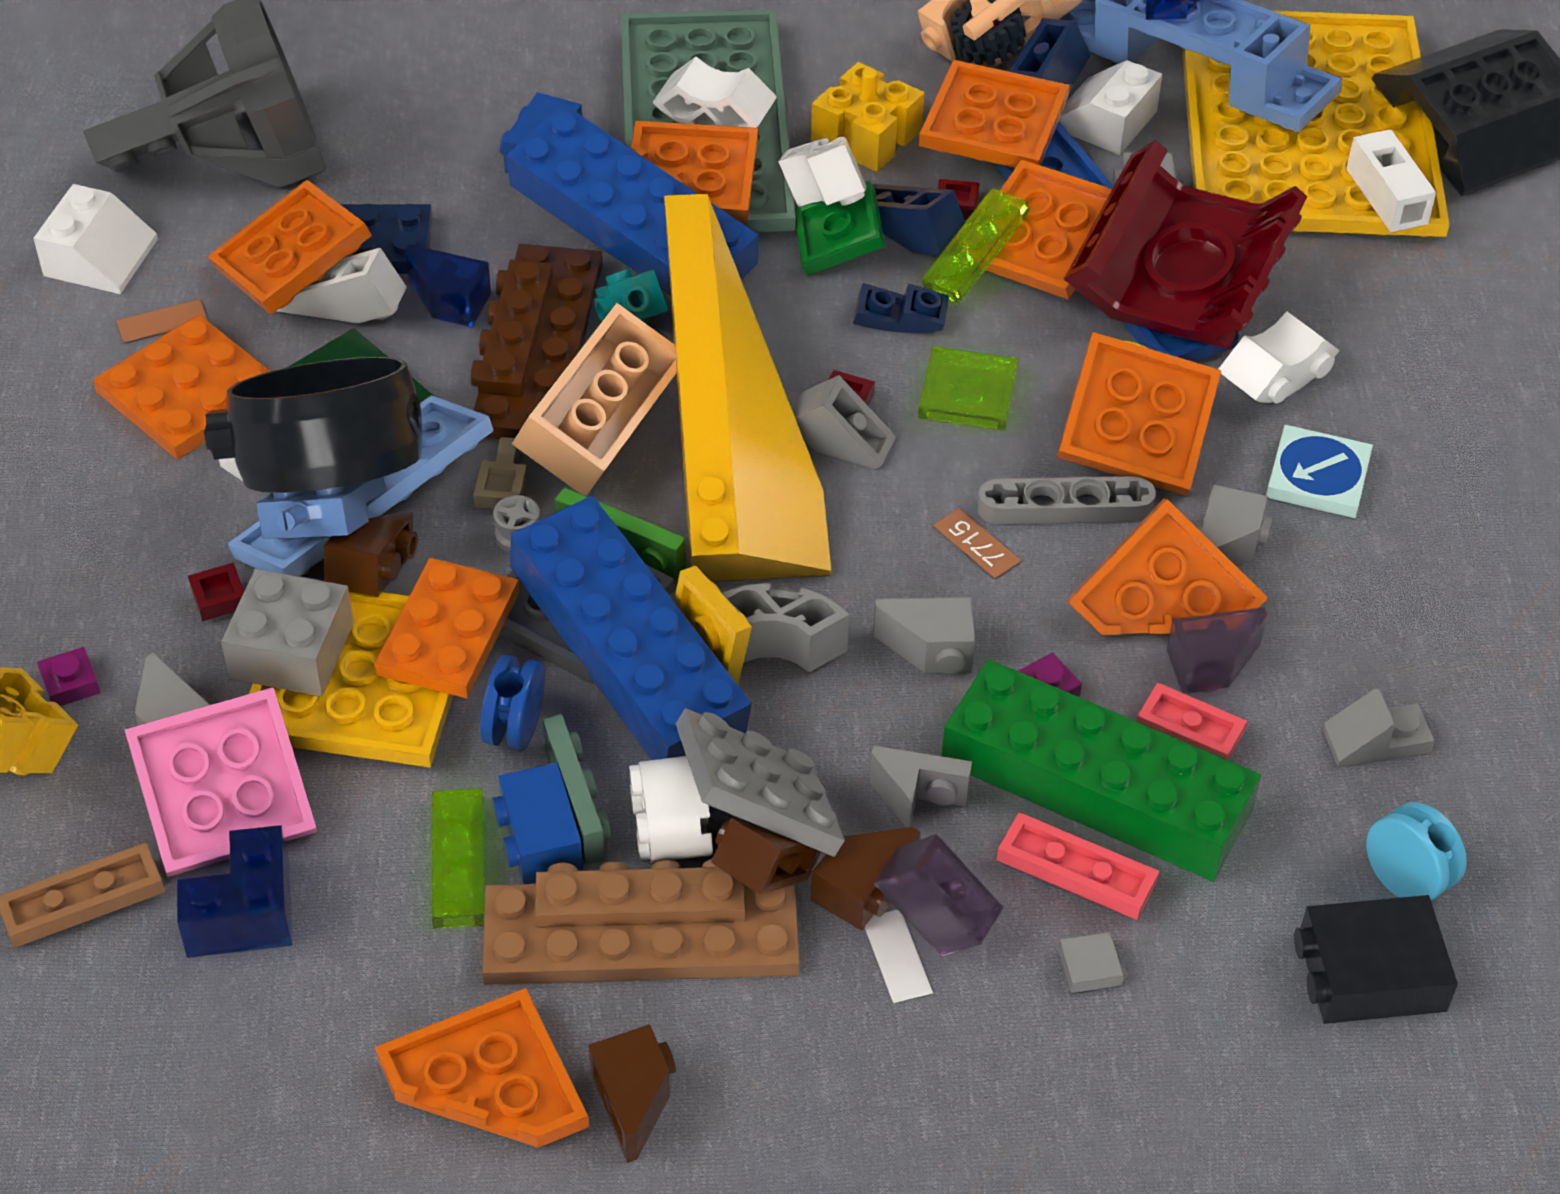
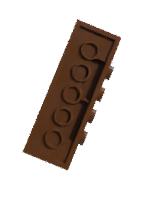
(533, 331)

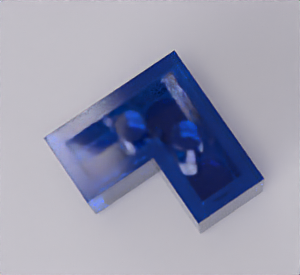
(243, 907)

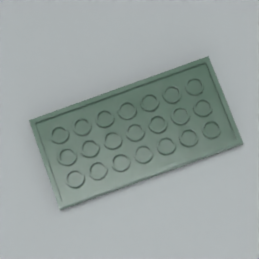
(730, 42)

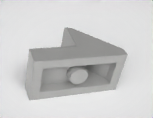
(1374, 733)
(909, 775)

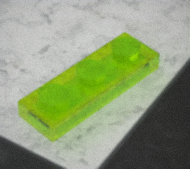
(976, 245)
(458, 858)

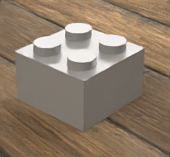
(288, 632)

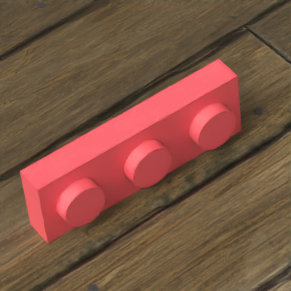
(1077, 865)

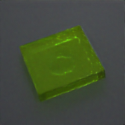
(968, 388)

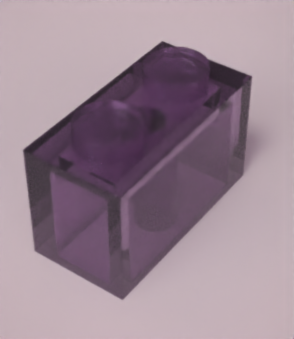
(938, 895)

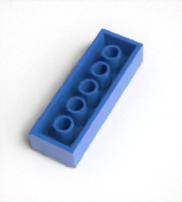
(610, 193)
(623, 626)

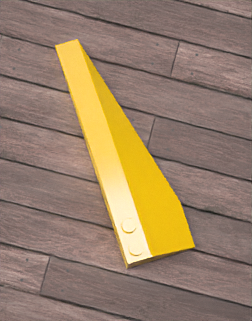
(745, 464)

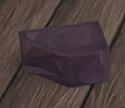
(1214, 648)

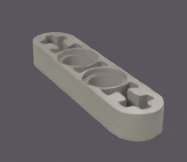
(1066, 506)

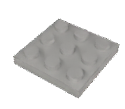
(758, 781)

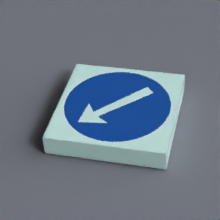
(1319, 471)

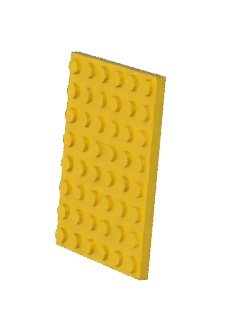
(1260, 159)

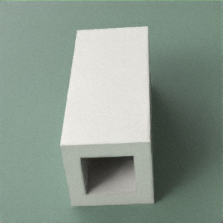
(1391, 180)

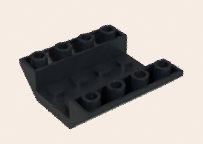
(1490, 103)

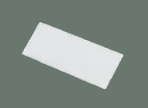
(897, 957)

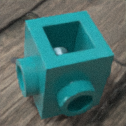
(635, 293)

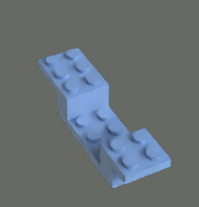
(1261, 46)

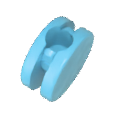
(1416, 851)

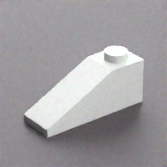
(352, 290)

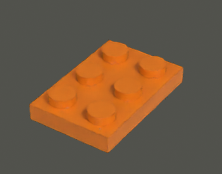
(447, 627)

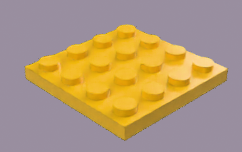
(364, 711)

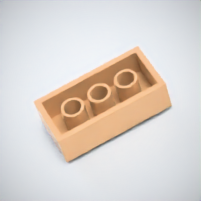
(599, 400)

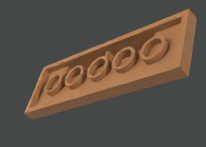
(637, 926)

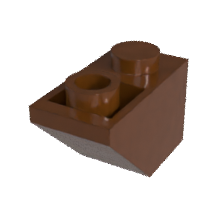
(371, 553)
(847, 881)

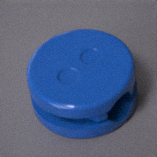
(512, 702)

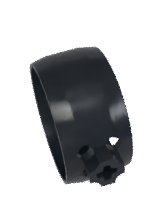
(319, 425)

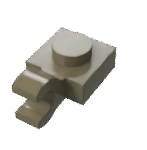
(500, 478)

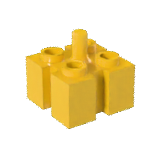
(868, 115)
(30, 727)

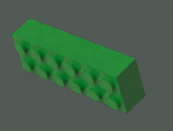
(1101, 769)

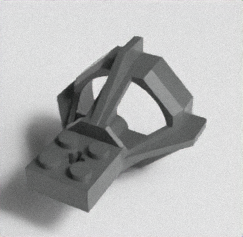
(202, 106)

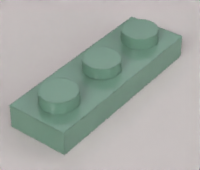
(579, 786)

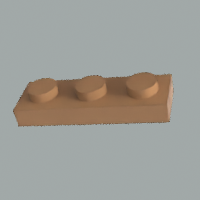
(80, 895)

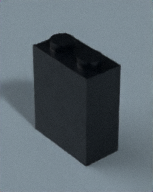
(1375, 959)

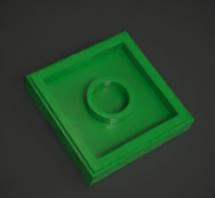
(838, 232)

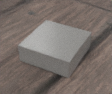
(1090, 962)

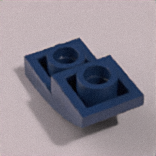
(914, 312)

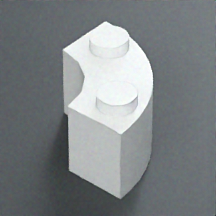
(714, 97)
(823, 172)
(1279, 360)

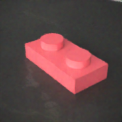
(1192, 721)

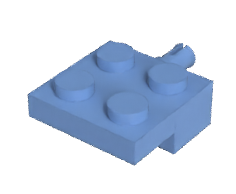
(317, 512)

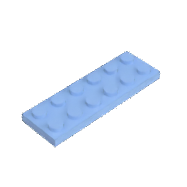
(446, 435)

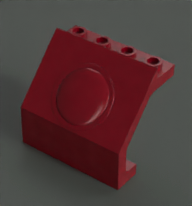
(1181, 253)

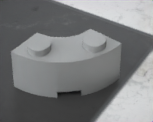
(791, 624)

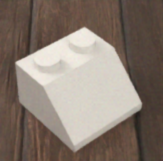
(1113, 106)
(93, 240)

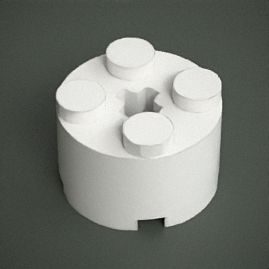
(668, 811)

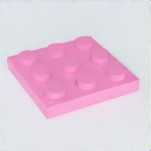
(218, 774)

